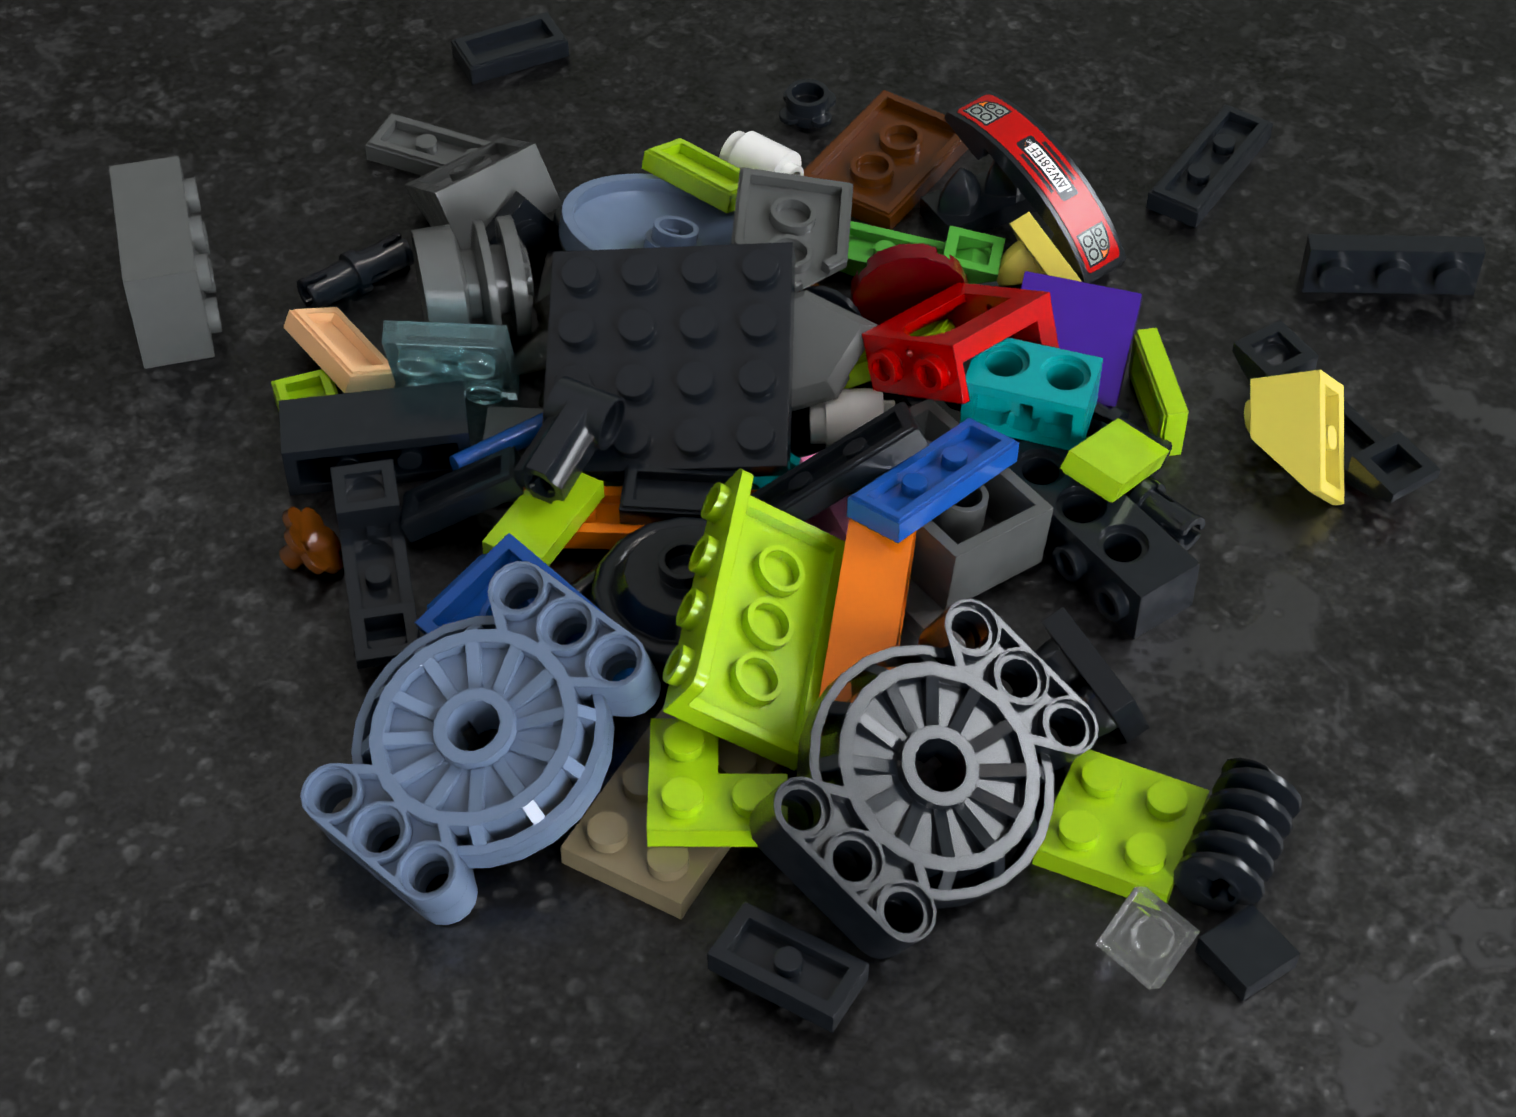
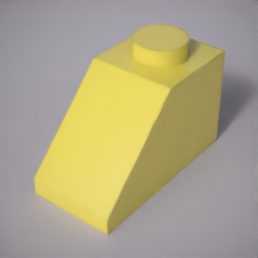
(1302, 428)

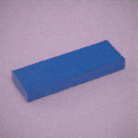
(932, 480)

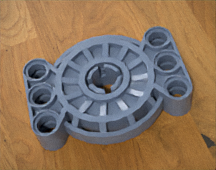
(522, 787)

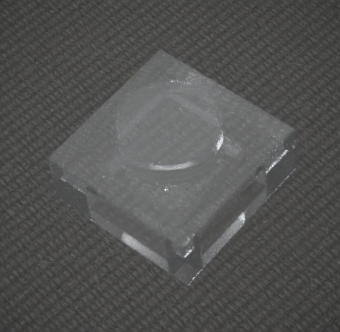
(1147, 937)

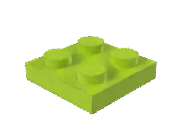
(1120, 826)

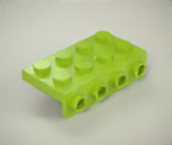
(754, 623)

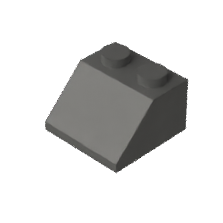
(482, 184)

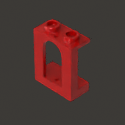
(934, 364)

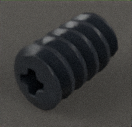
(1237, 836)

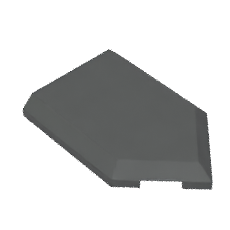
(796, 210)
(824, 349)

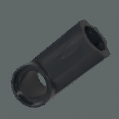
(574, 425)

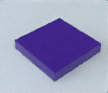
(1093, 323)

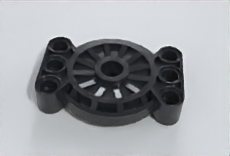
(875, 813)

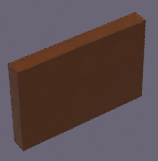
(890, 157)

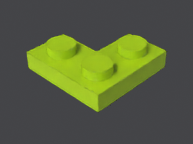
(690, 798)

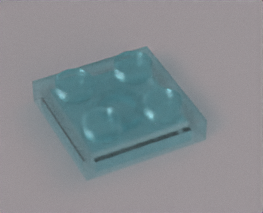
(453, 352)

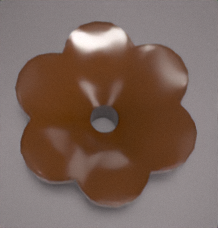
(309, 542)

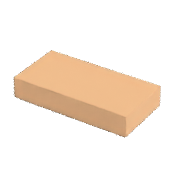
(340, 349)

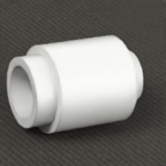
(760, 153)
(845, 414)

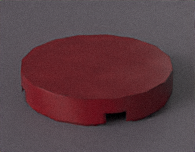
(901, 279)

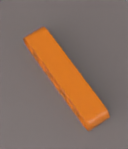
(867, 601)

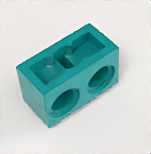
(1033, 392)

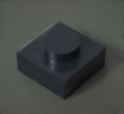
(532, 227)

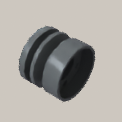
(477, 280)

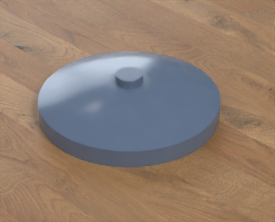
(639, 213)

